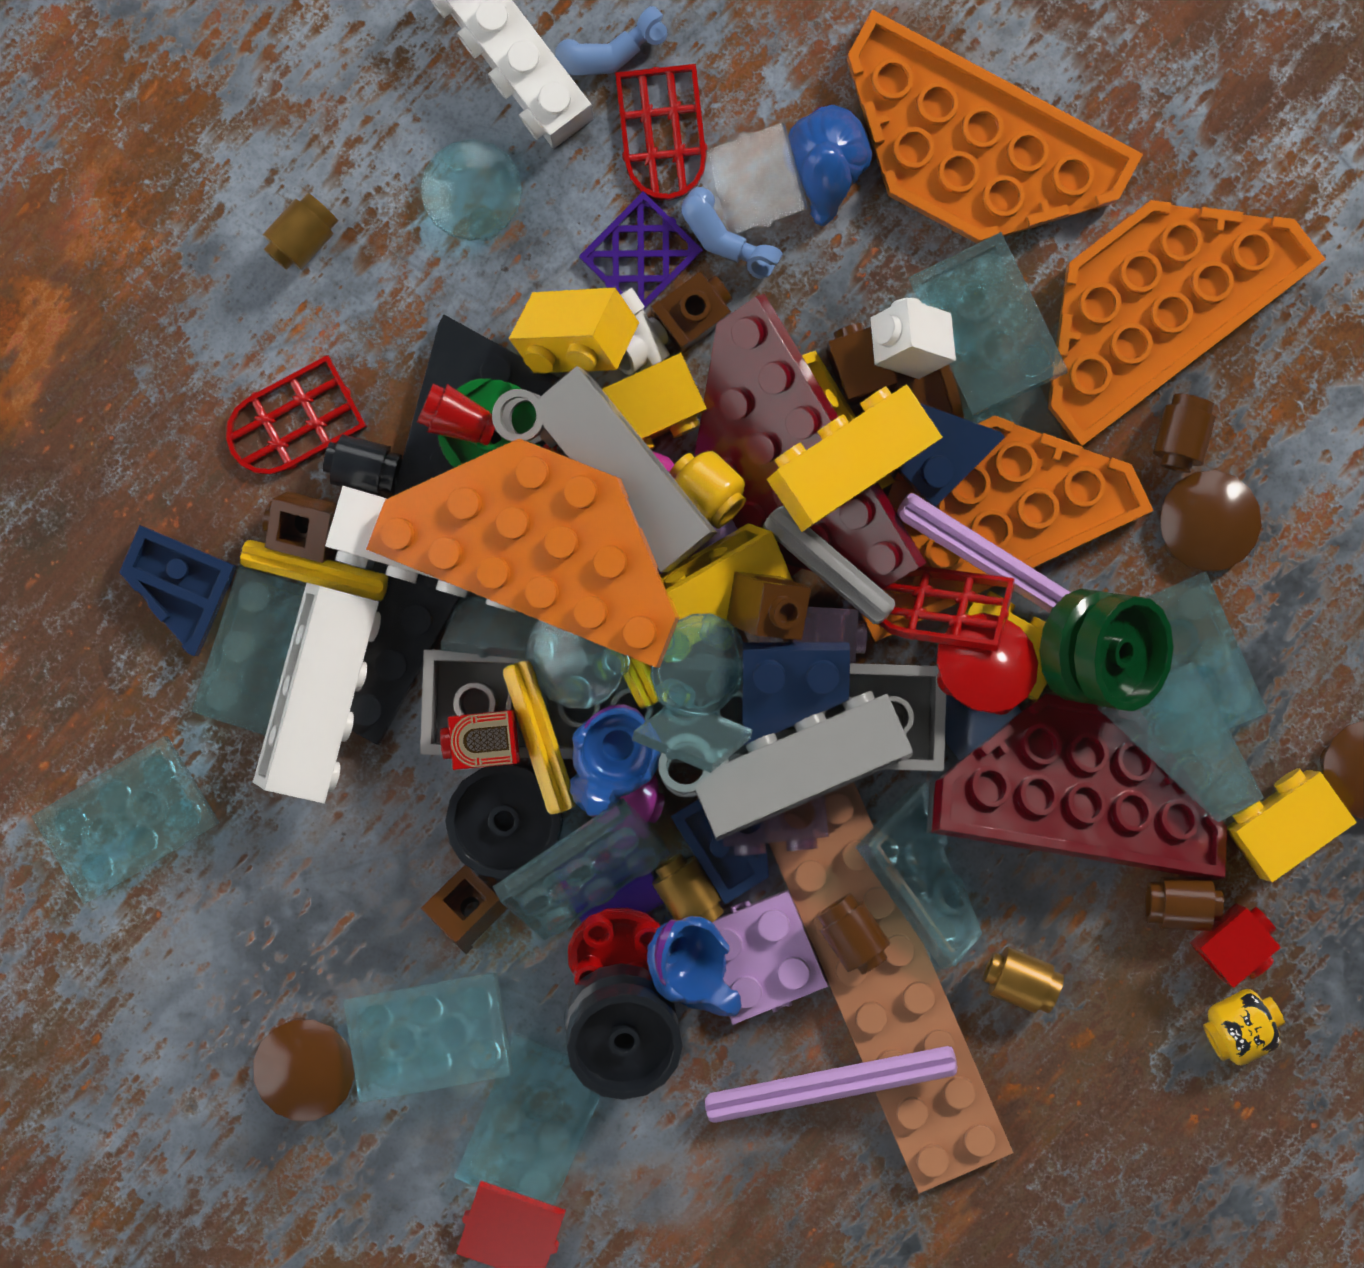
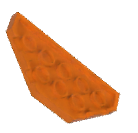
(973, 143)
(1160, 298)
(1030, 500)
(539, 541)

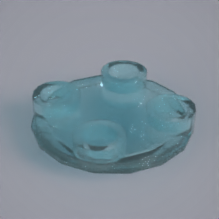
(471, 190)
(700, 666)
(573, 668)

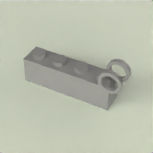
(595, 433)
(798, 767)

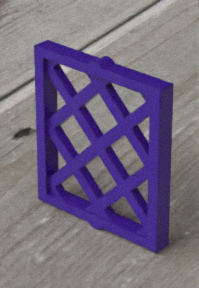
(615, 228)

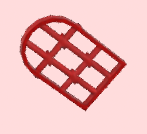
(673, 113)
(299, 399)
(953, 620)

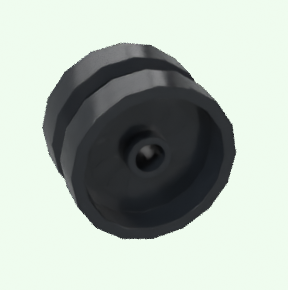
(472, 825)
(621, 1032)

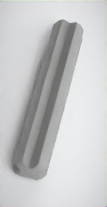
(830, 566)

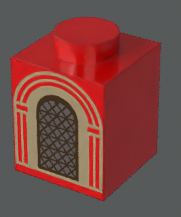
(481, 740)

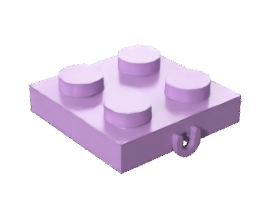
(768, 955)

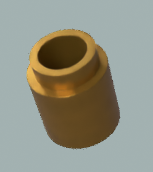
(299, 232)
(687, 889)
(1023, 980)

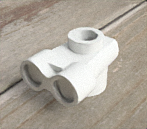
(648, 341)

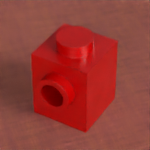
(1238, 945)

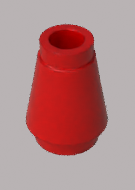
(456, 416)

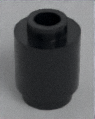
(362, 465)

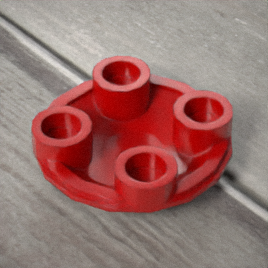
(988, 678)
(610, 939)

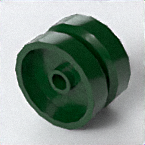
(1106, 649)

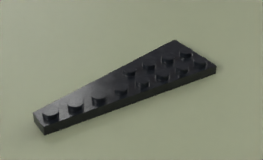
(417, 612)

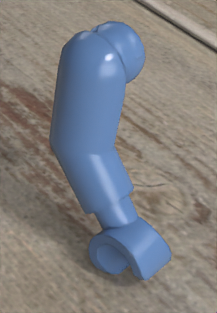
(610, 57)
(715, 238)

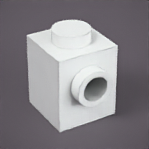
(912, 338)

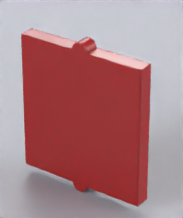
(509, 1229)

